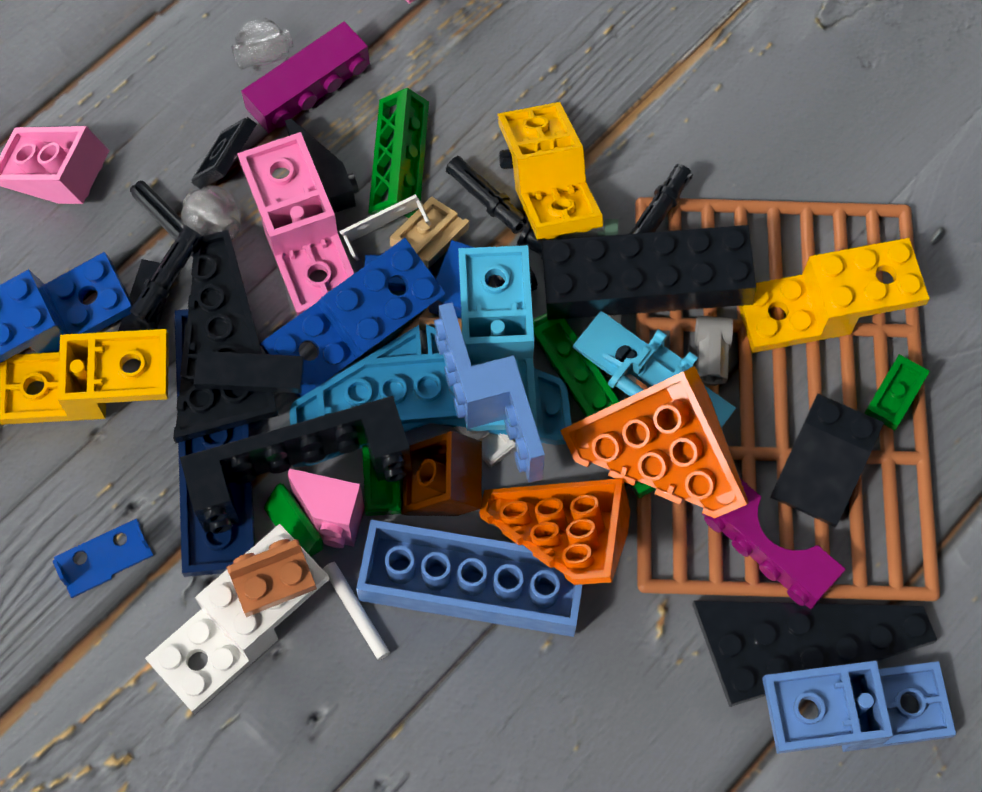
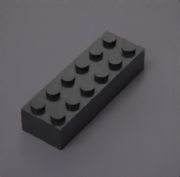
(648, 272)

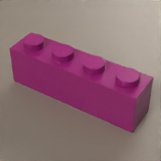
(306, 77)

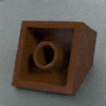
(443, 476)

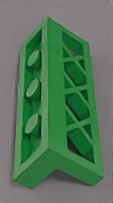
(405, 149)

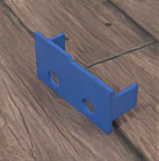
(103, 558)

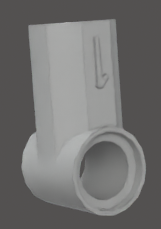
(713, 340)

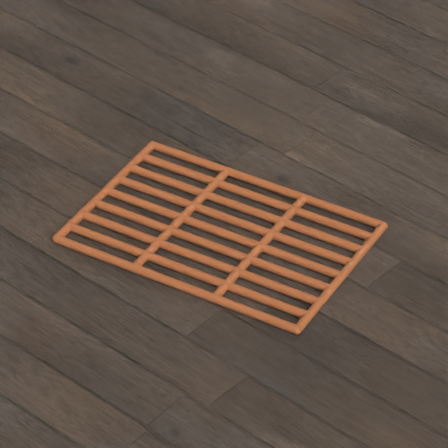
(750, 454)

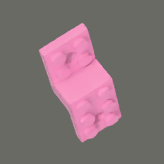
(296, 218)

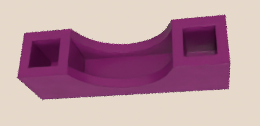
(805, 573)

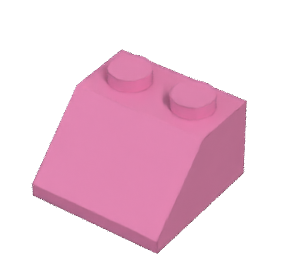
(330, 505)

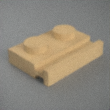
(432, 240)

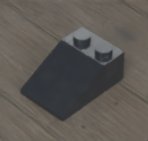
(826, 460)

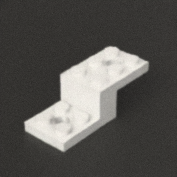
(224, 634)

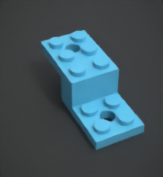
(500, 318)

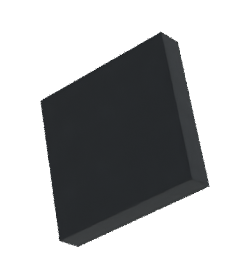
(223, 153)

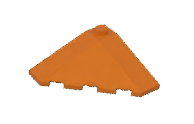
(664, 441)
(565, 525)

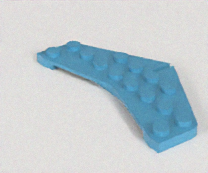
(420, 390)

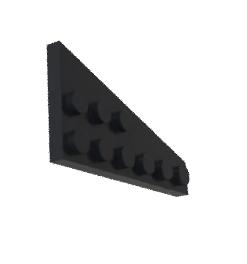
(786, 637)

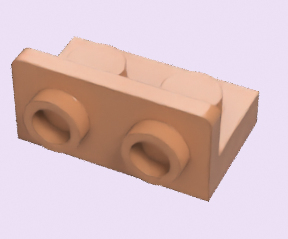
(271, 576)

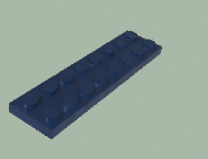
(202, 551)

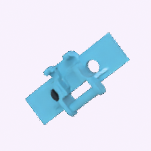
(623, 354)

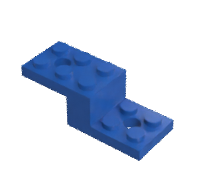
(39, 312)
(357, 314)

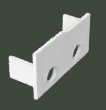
(381, 219)

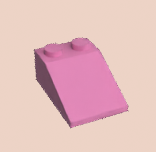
(52, 162)

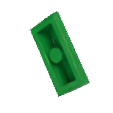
(285, 511)

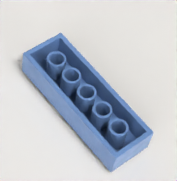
(465, 579)

